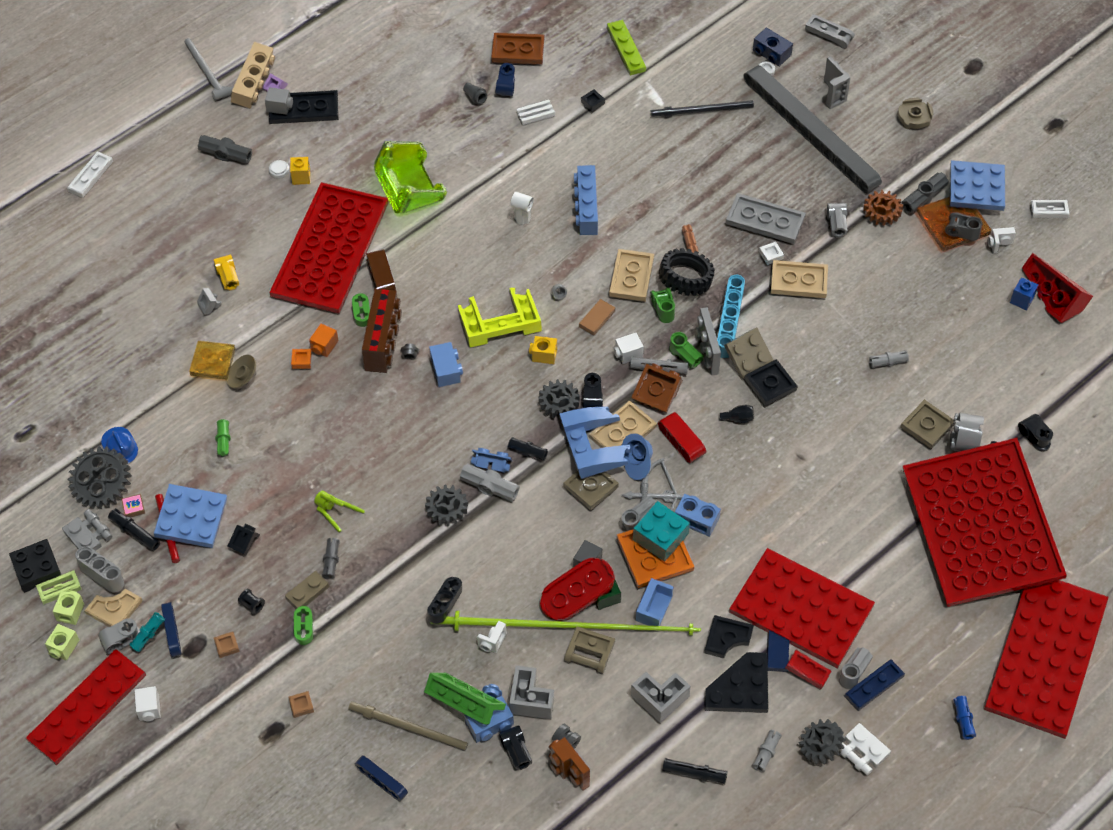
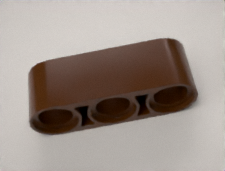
(380, 270)

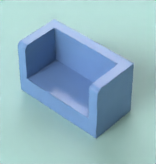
(654, 603)

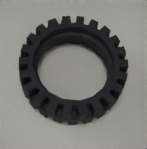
(683, 284)

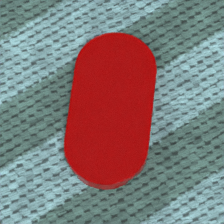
(577, 589)

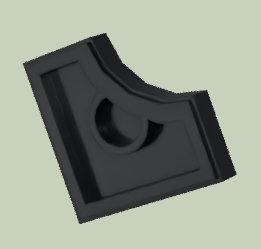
(727, 634)

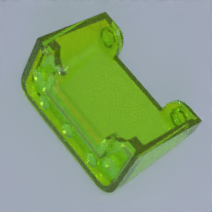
(404, 176)

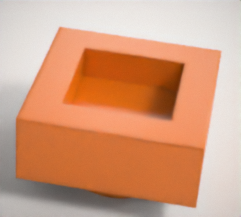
(301, 358)

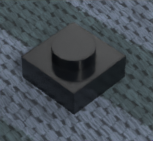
(593, 100)

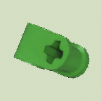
(663, 305)

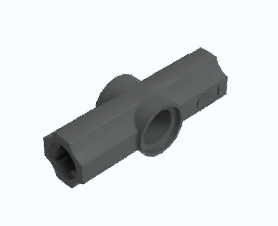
(224, 149)
(925, 192)

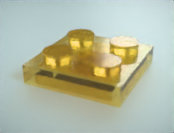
(212, 360)

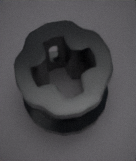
(251, 601)

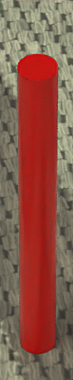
(171, 544)

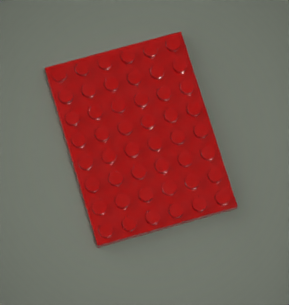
(983, 522)

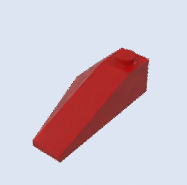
(1058, 292)

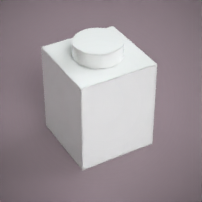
(628, 347)
(147, 704)

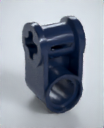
(506, 80)

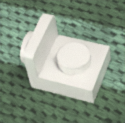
(1001, 236)
(494, 638)

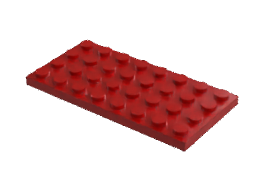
(329, 248)
(1047, 656)

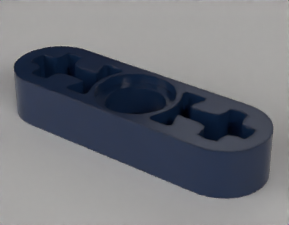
(171, 629)
(381, 778)

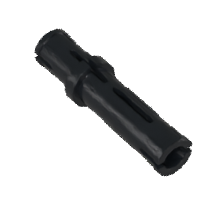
(128, 525)
(696, 771)

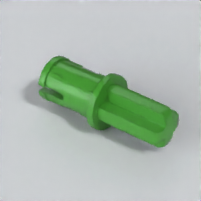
(222, 437)

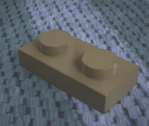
(307, 590)

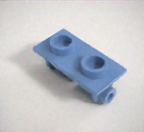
(499, 460)

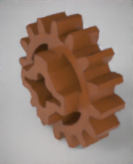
(883, 207)

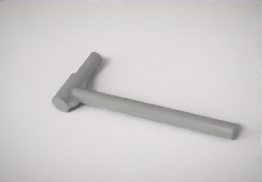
(218, 91)

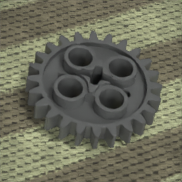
(88, 467)

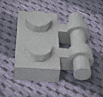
(81, 536)

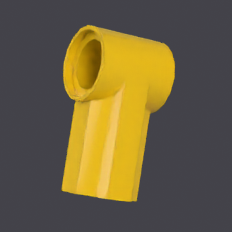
(226, 269)

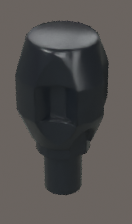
(739, 414)

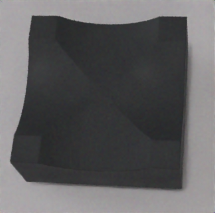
(34, 564)

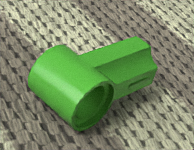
(685, 350)

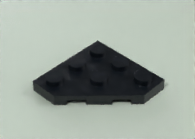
(741, 686)

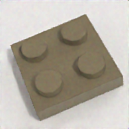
(748, 352)
(927, 424)
(591, 489)

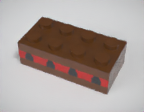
(381, 331)

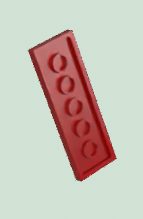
(85, 707)

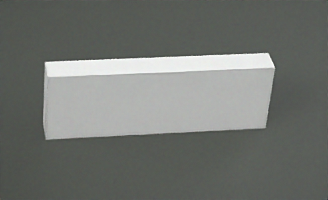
(90, 174)

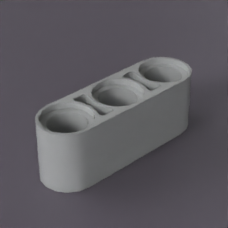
(100, 569)

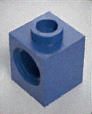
(1024, 293)

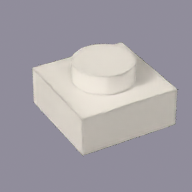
(771, 252)

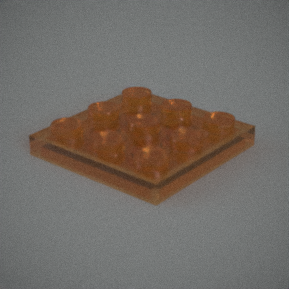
(936, 218)

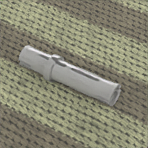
(682, 368)

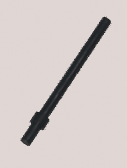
(669, 111)

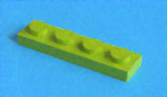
(626, 47)

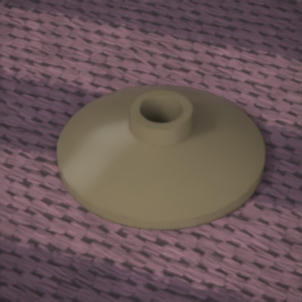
(241, 371)

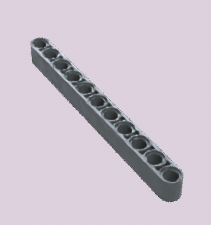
(812, 129)

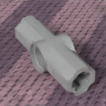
(489, 482)

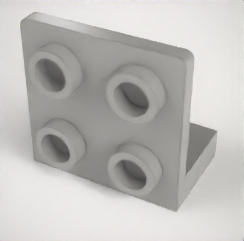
(838, 83)

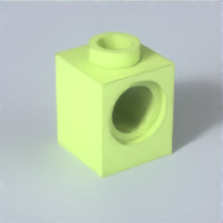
(71, 614)
(59, 635)

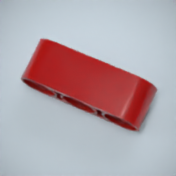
(682, 437)

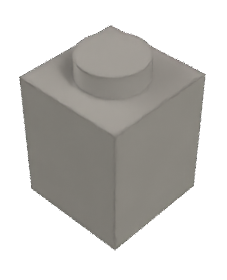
(278, 100)

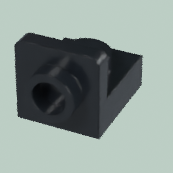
(242, 538)

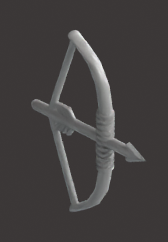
(667, 495)

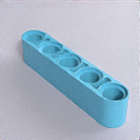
(730, 312)

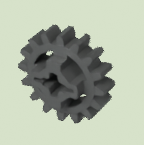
(557, 398)
(447, 503)
(832, 741)

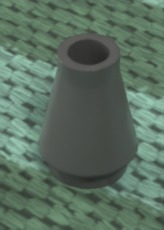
(477, 94)

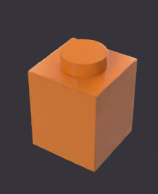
(323, 340)

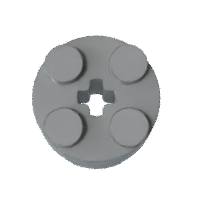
(966, 432)

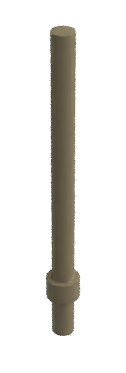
(371, 712)

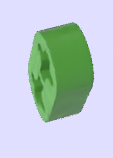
(359, 310)
(307, 625)

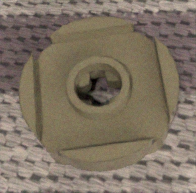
(909, 120)

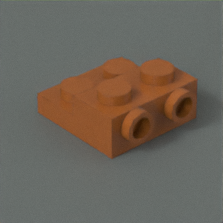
(657, 387)
(568, 763)

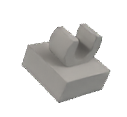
(207, 301)

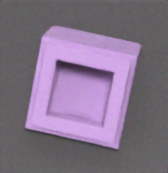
(274, 82)

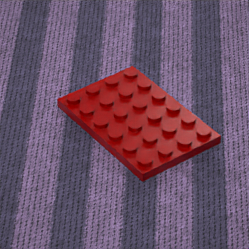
(802, 607)

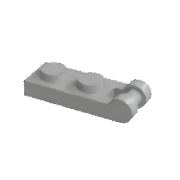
(829, 30)

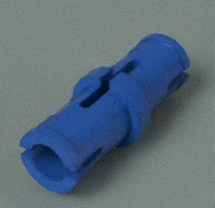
(964, 717)

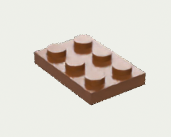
(518, 48)

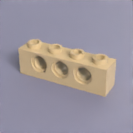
(252, 75)

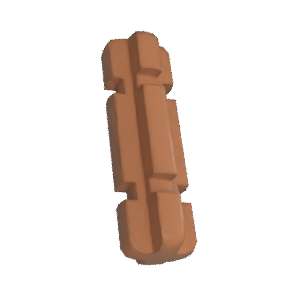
(689, 238)

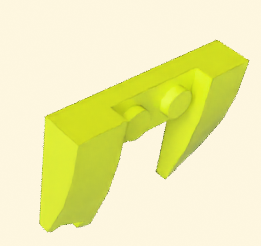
(479, 330)

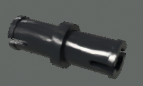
(527, 448)

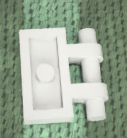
(867, 745)

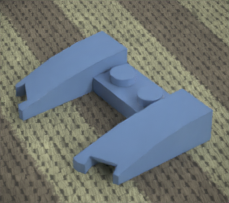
(587, 460)

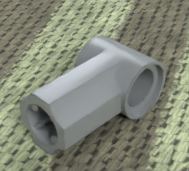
(837, 214)
(637, 512)
(855, 667)

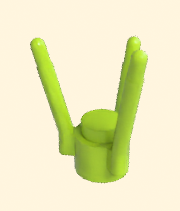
(327, 501)

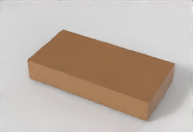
(597, 317)

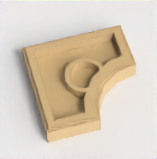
(113, 609)

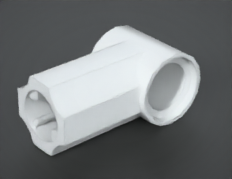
(522, 207)

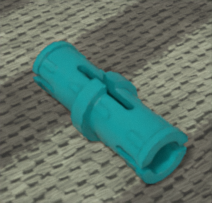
(147, 632)

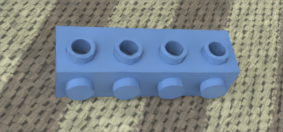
(587, 200)

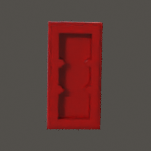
(808, 669)

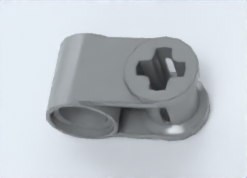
(118, 636)

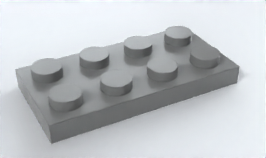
(765, 218)

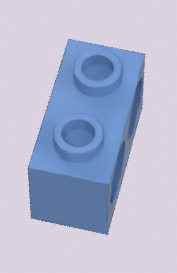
(699, 511)

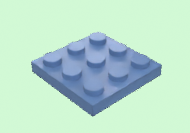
(977, 185)
(190, 516)

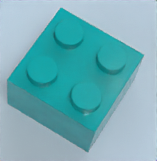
(661, 531)

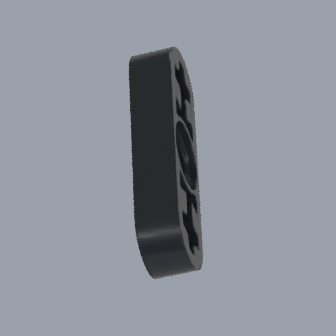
(445, 607)

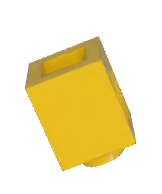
(300, 170)
(543, 350)

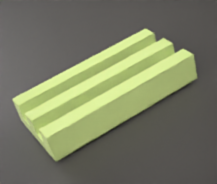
(53, 593)

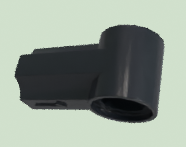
(514, 743)

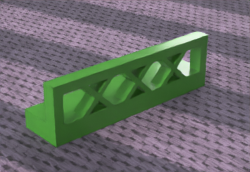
(462, 697)

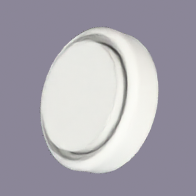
(278, 169)

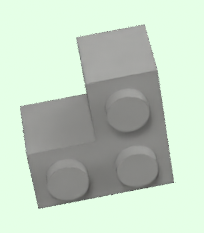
(527, 698)
(660, 699)

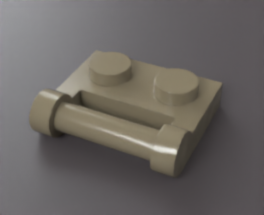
(591, 643)

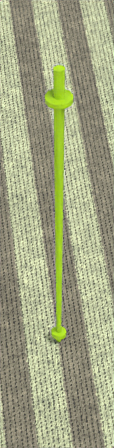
(557, 624)

